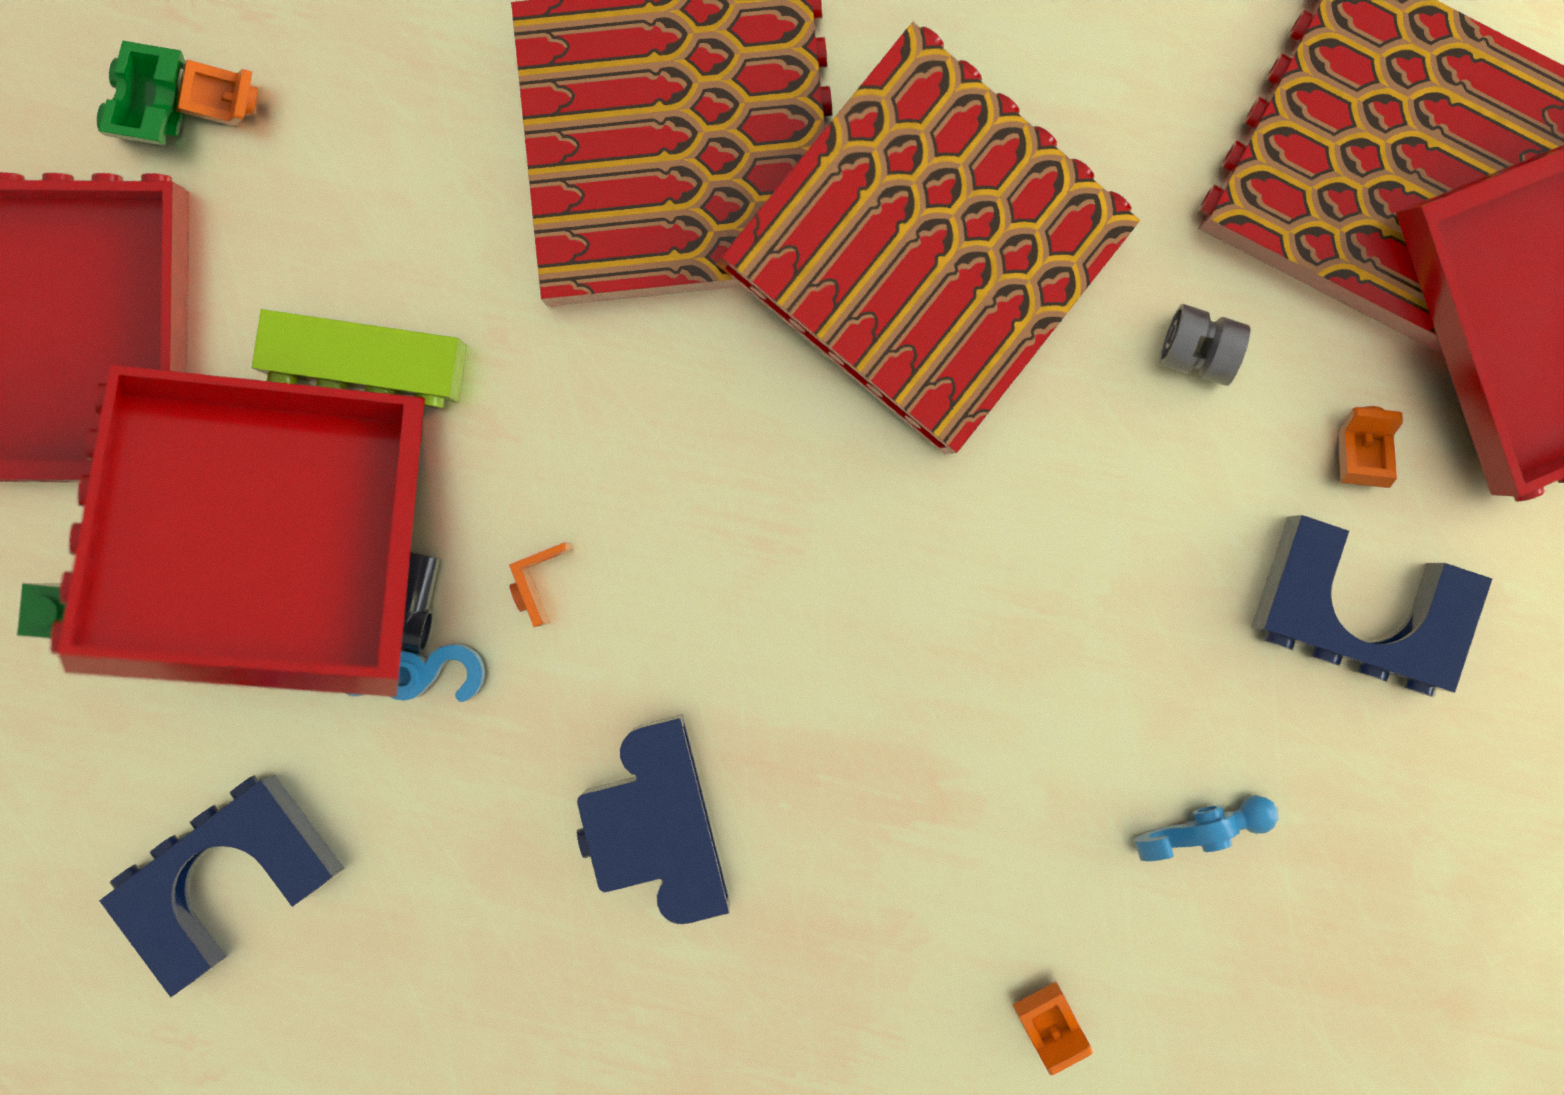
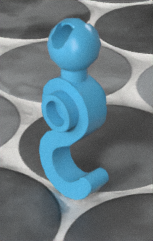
(418, 674)
(1209, 829)

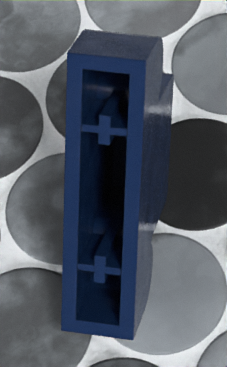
(656, 826)

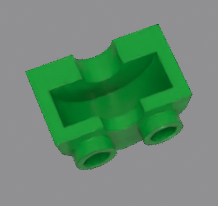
(144, 94)

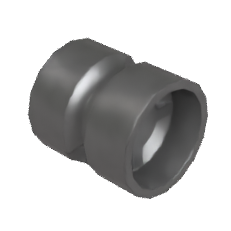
(1221, 350)

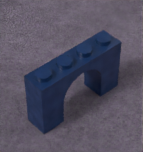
(1424, 650)
(155, 904)

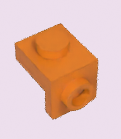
(216, 93)
(1369, 446)
(1053, 1028)

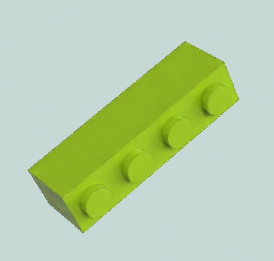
(359, 357)

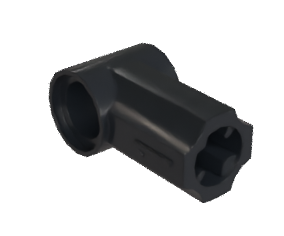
(418, 597)

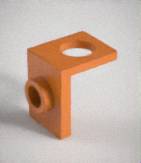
(524, 589)

